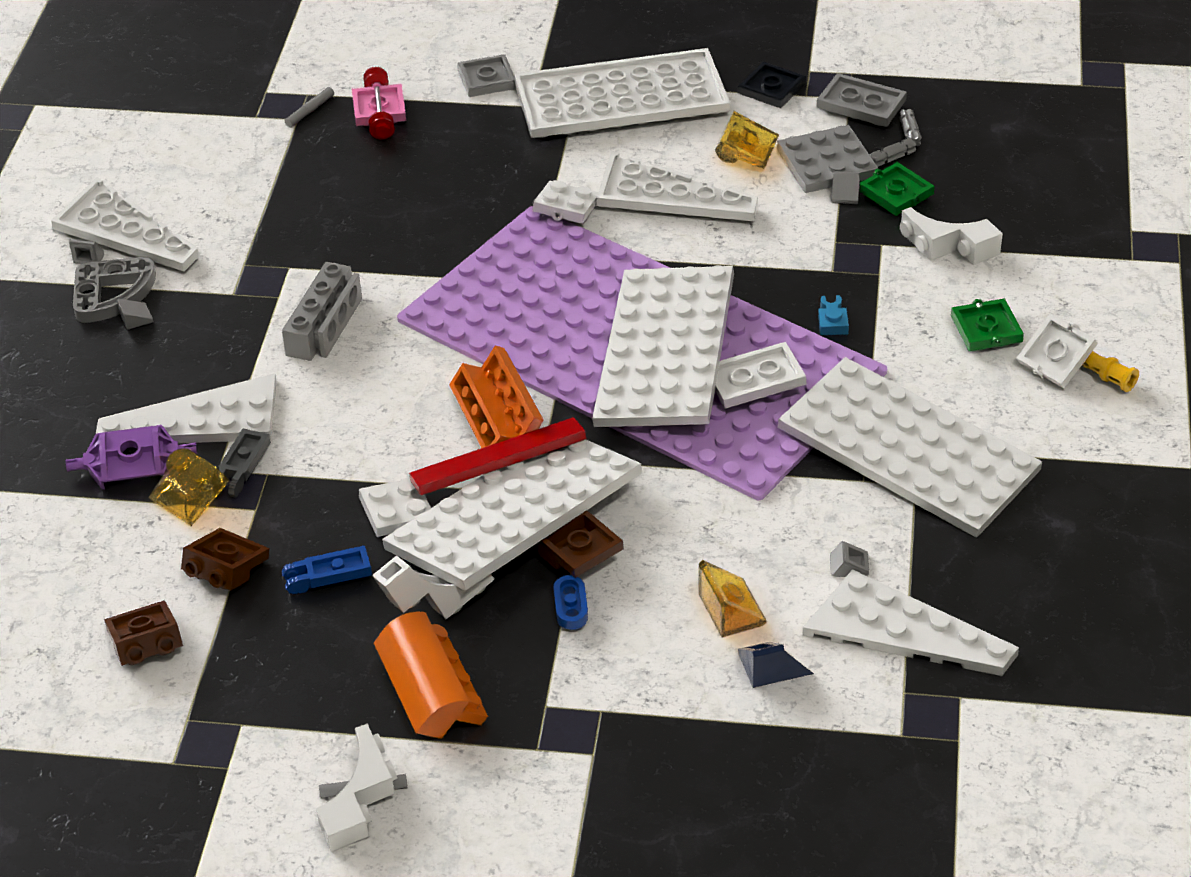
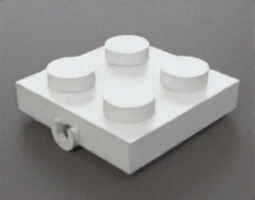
(568, 201)
(1057, 350)
(392, 505)

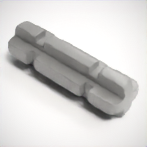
(910, 126)
(893, 152)

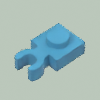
(832, 317)

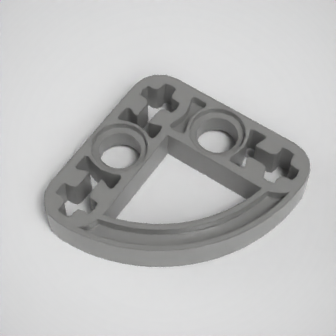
(134, 271)

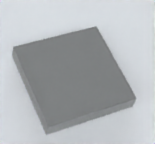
(486, 75)

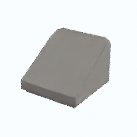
(845, 187)
(85, 251)
(134, 313)
(848, 557)

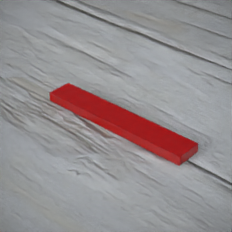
(497, 456)

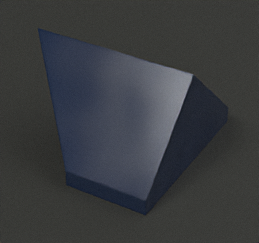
(770, 664)

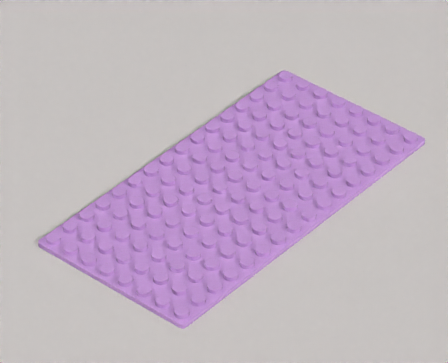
(552, 302)

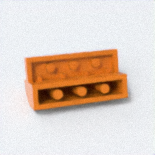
(495, 399)
(428, 675)

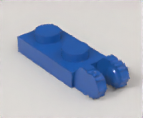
(326, 569)

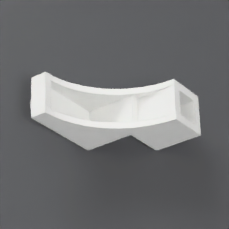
(934, 238)
(407, 587)
(346, 815)

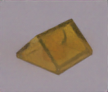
(728, 600)

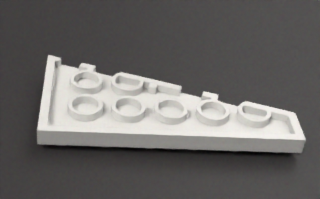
(663, 190)
(119, 223)
(207, 415)
(904, 626)

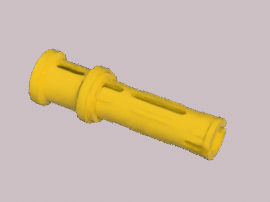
(1111, 370)

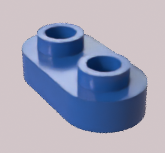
(570, 602)

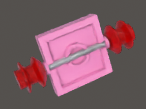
(378, 103)

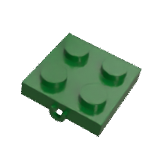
(896, 188)
(987, 325)

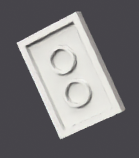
(758, 375)

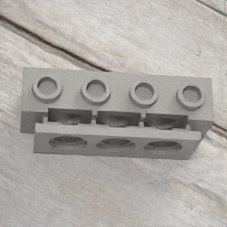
(322, 312)

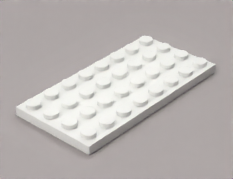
(621, 93)
(664, 347)
(910, 446)
(509, 511)

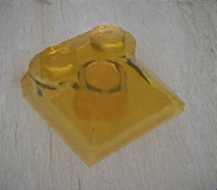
(746, 141)
(188, 485)

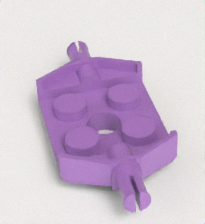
(108, 463)

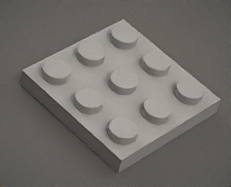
(821, 153)

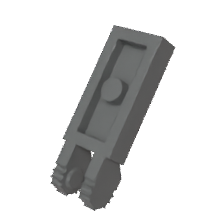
(243, 458)

